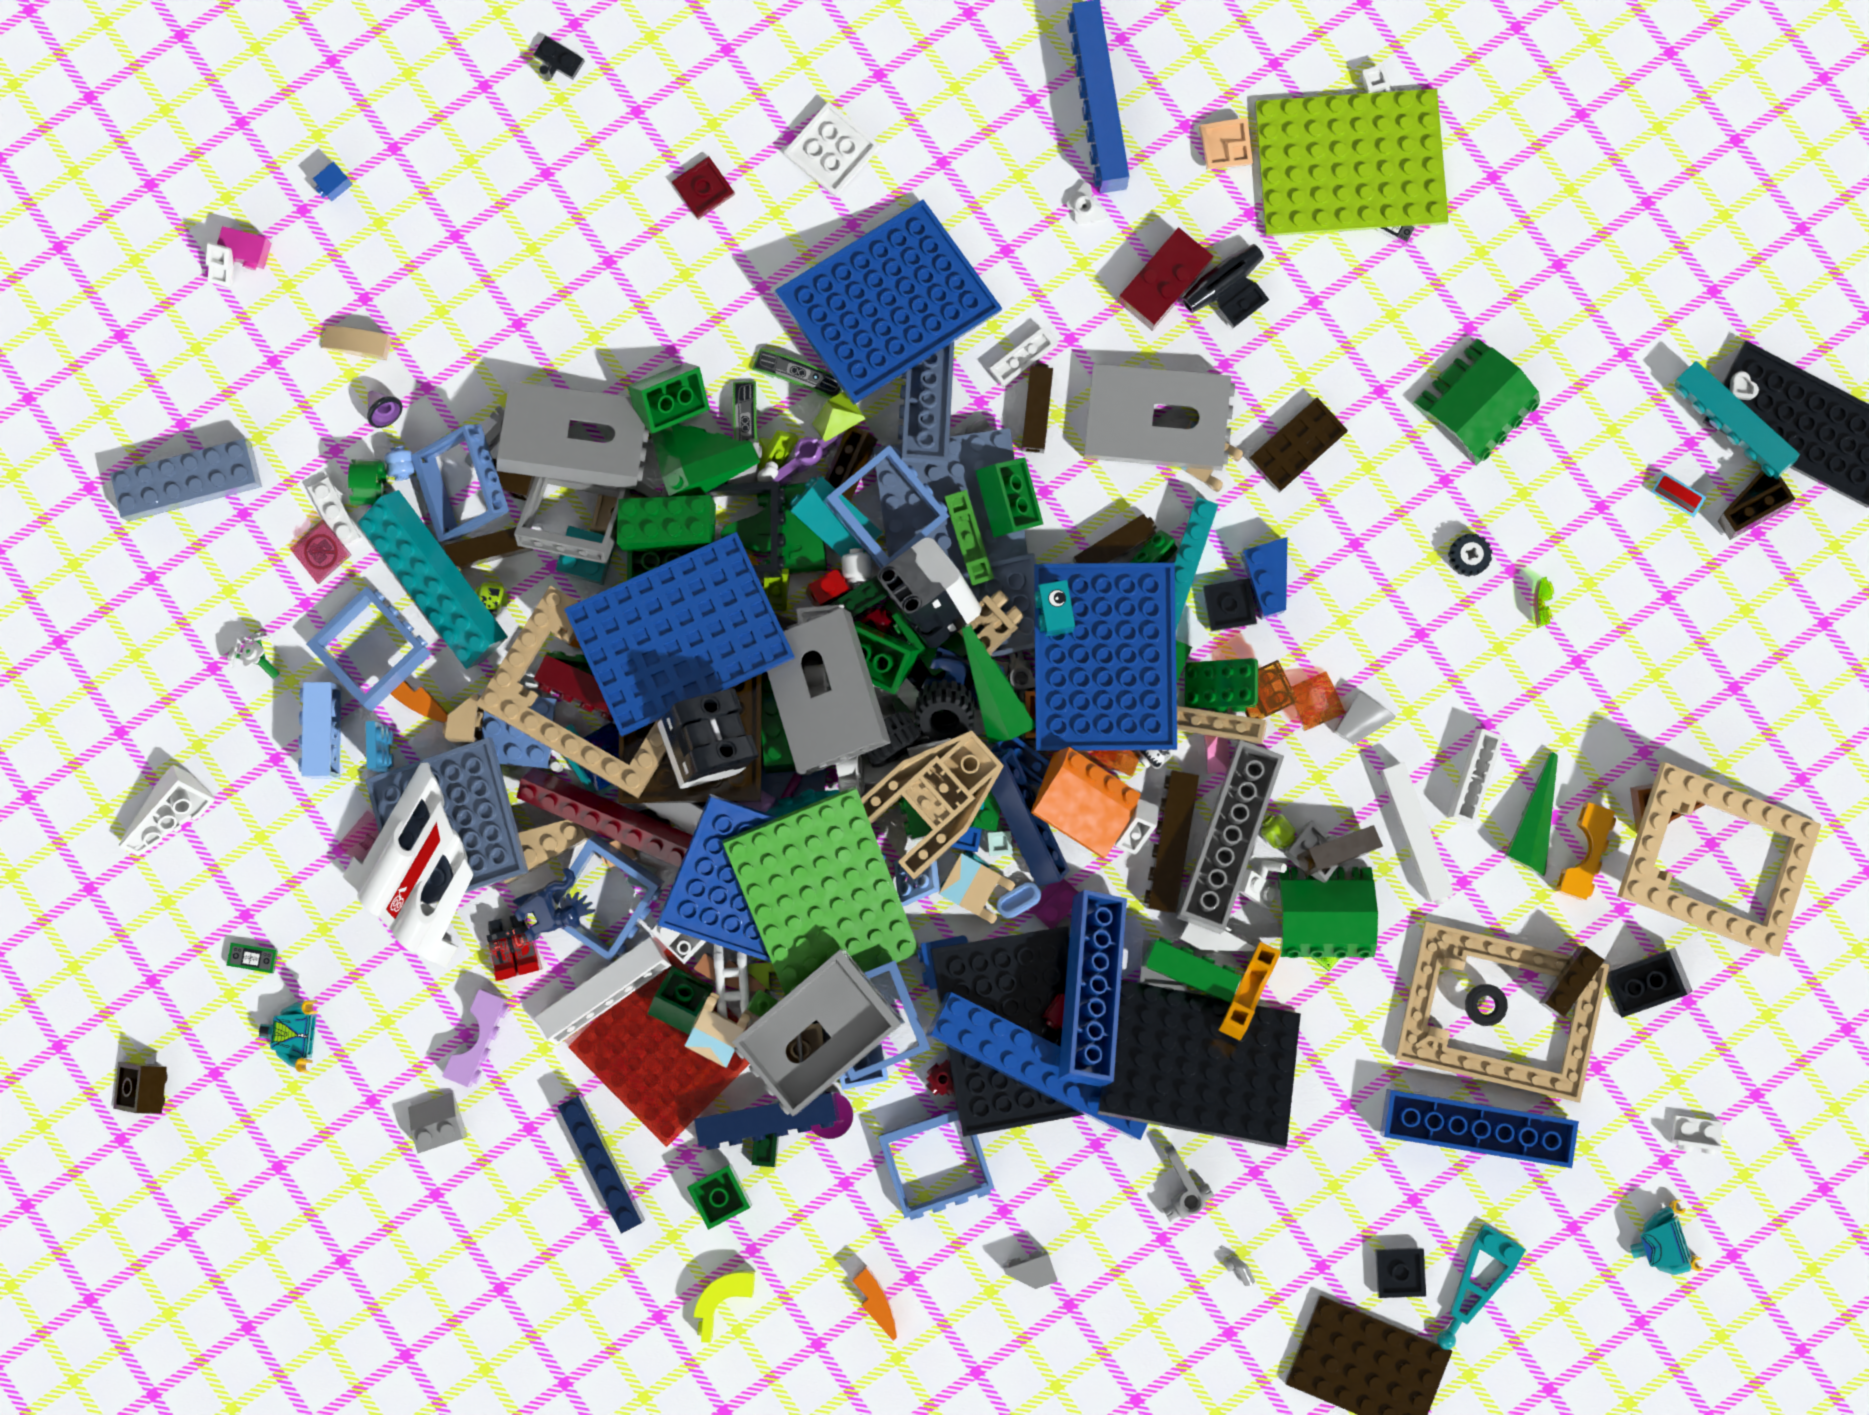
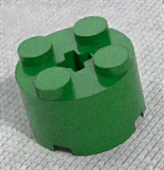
(366, 481)

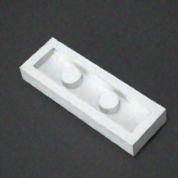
(1023, 357)
(334, 511)

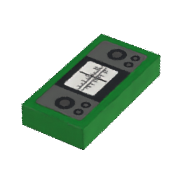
(252, 957)

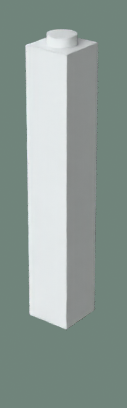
(1417, 833)

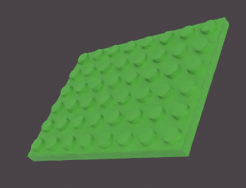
(820, 889)

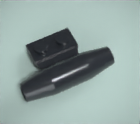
(1231, 289)

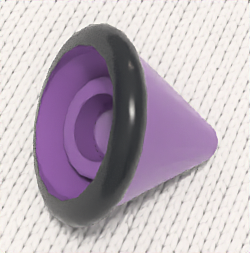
(383, 409)

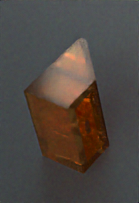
(1273, 692)

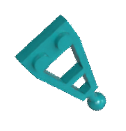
(1498, 1248)

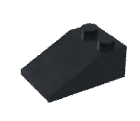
(1648, 982)

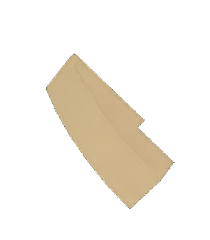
(357, 342)

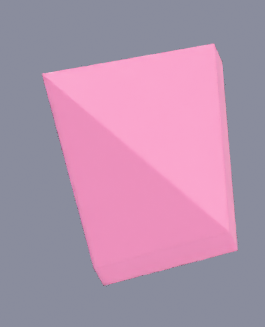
(1216, 754)

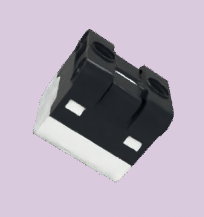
(929, 592)
(707, 738)

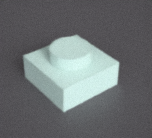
(1000, 843)

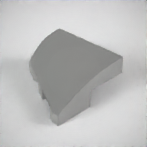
(1363, 719)

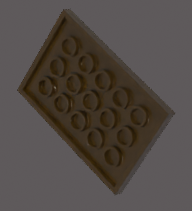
(1366, 1363)

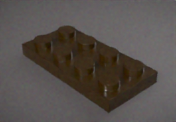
(1298, 444)

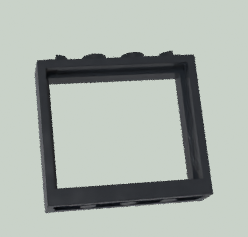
(778, 519)

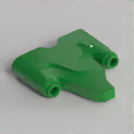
(803, 548)

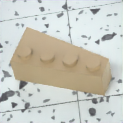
(549, 842)

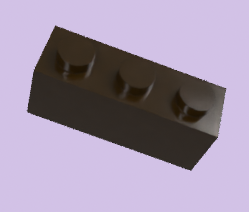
(850, 457)
(1571, 981)

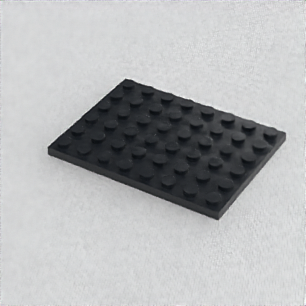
(1018, 982)
(1196, 1079)

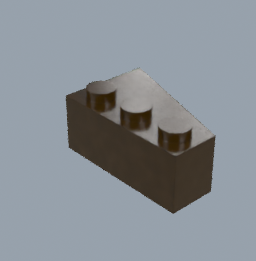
(1756, 504)

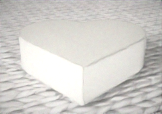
(1743, 387)

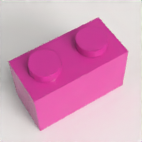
(246, 247)

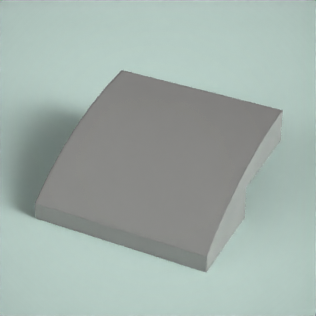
(1310, 837)

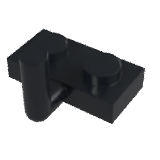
(558, 59)

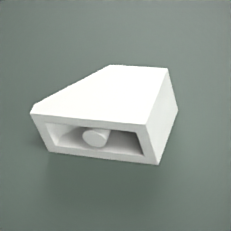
(1139, 827)

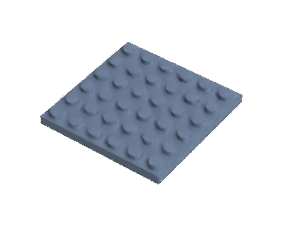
(908, 514)
(475, 808)

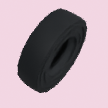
(1497, 1014)

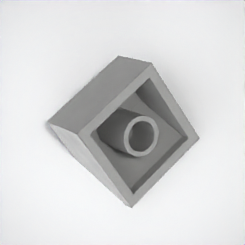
(436, 1123)

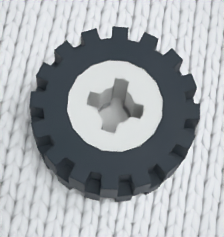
(1465, 561)

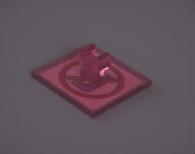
(320, 551)
(360, 837)

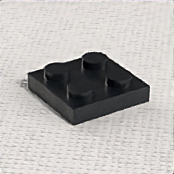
(1229, 605)
(1400, 1272)

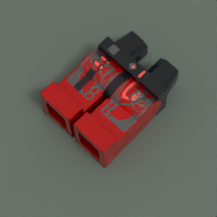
(506, 943)

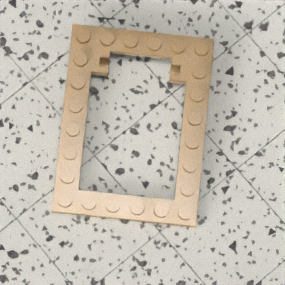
(512, 703)
(1649, 885)
(1449, 949)

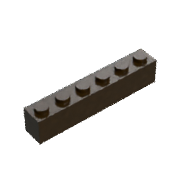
(1172, 841)

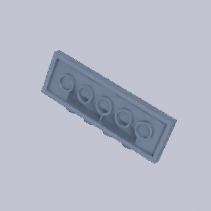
(927, 409)

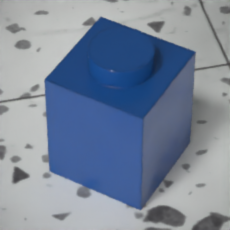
(331, 182)

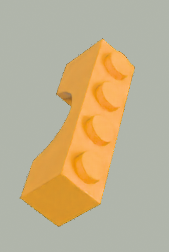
(1595, 823)
(1249, 991)

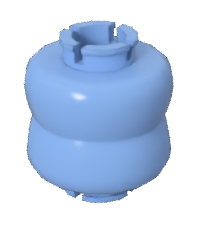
(399, 463)

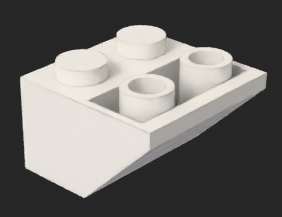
(679, 944)

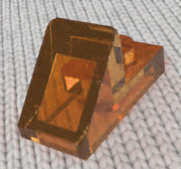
(1119, 761)

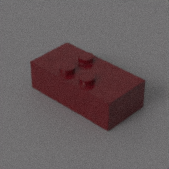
(1165, 279)

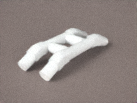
(722, 973)

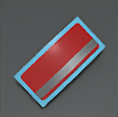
(1678, 494)

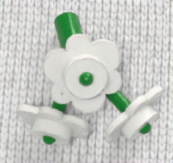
(252, 654)

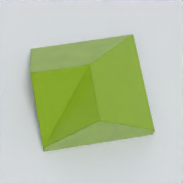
(836, 417)

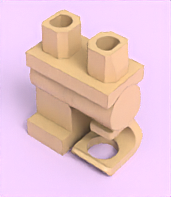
(996, 623)

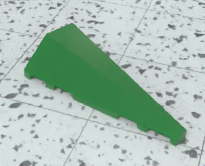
(1000, 707)
(1532, 835)

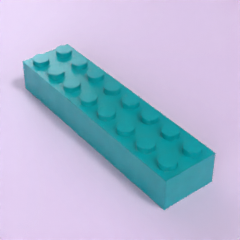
(432, 579)

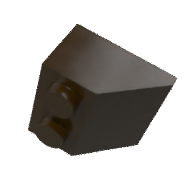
(140, 1088)

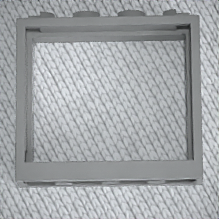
(563, 544)

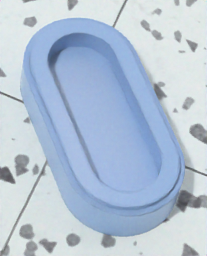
(1018, 900)

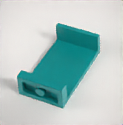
(821, 520)

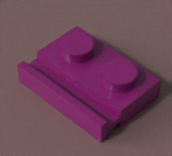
(1054, 903)

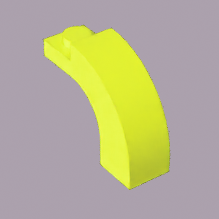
(728, 1285)

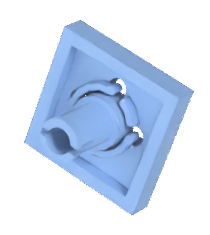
(926, 883)

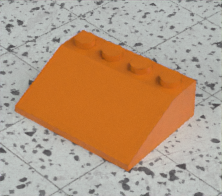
(1084, 801)

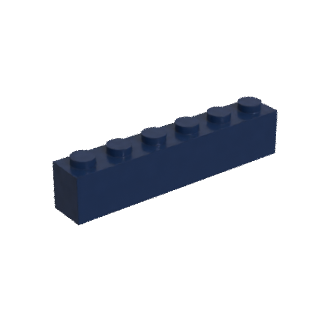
(1030, 832)
(764, 1120)
(601, 1164)

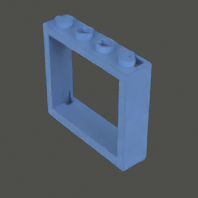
(434, 489)
(858, 530)
(396, 675)
(654, 883)
(912, 1017)
(937, 1204)

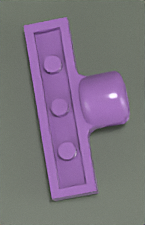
(808, 453)

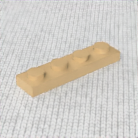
(1221, 725)

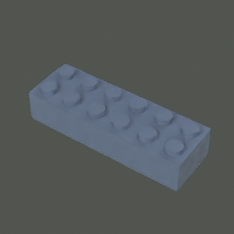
(186, 480)

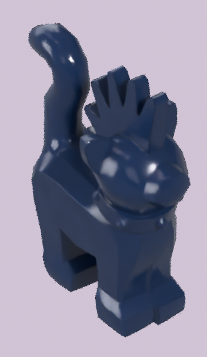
(955, 668)
(545, 908)

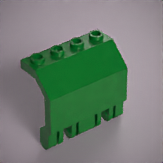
(1480, 400)
(1329, 916)

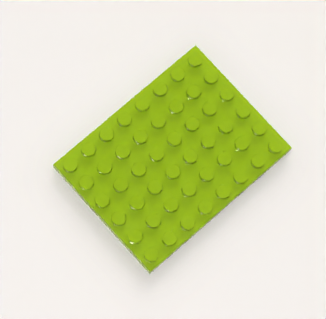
(1351, 162)

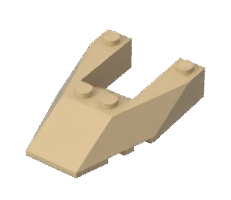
(945, 790)

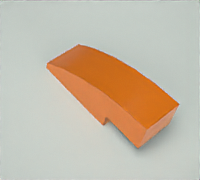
(420, 702)
(876, 1302)

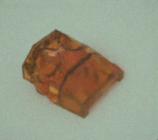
(1317, 701)

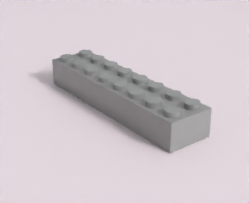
(1230, 837)

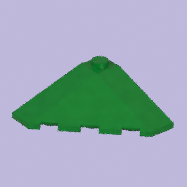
(699, 460)

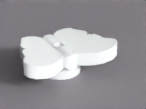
(1091, 212)

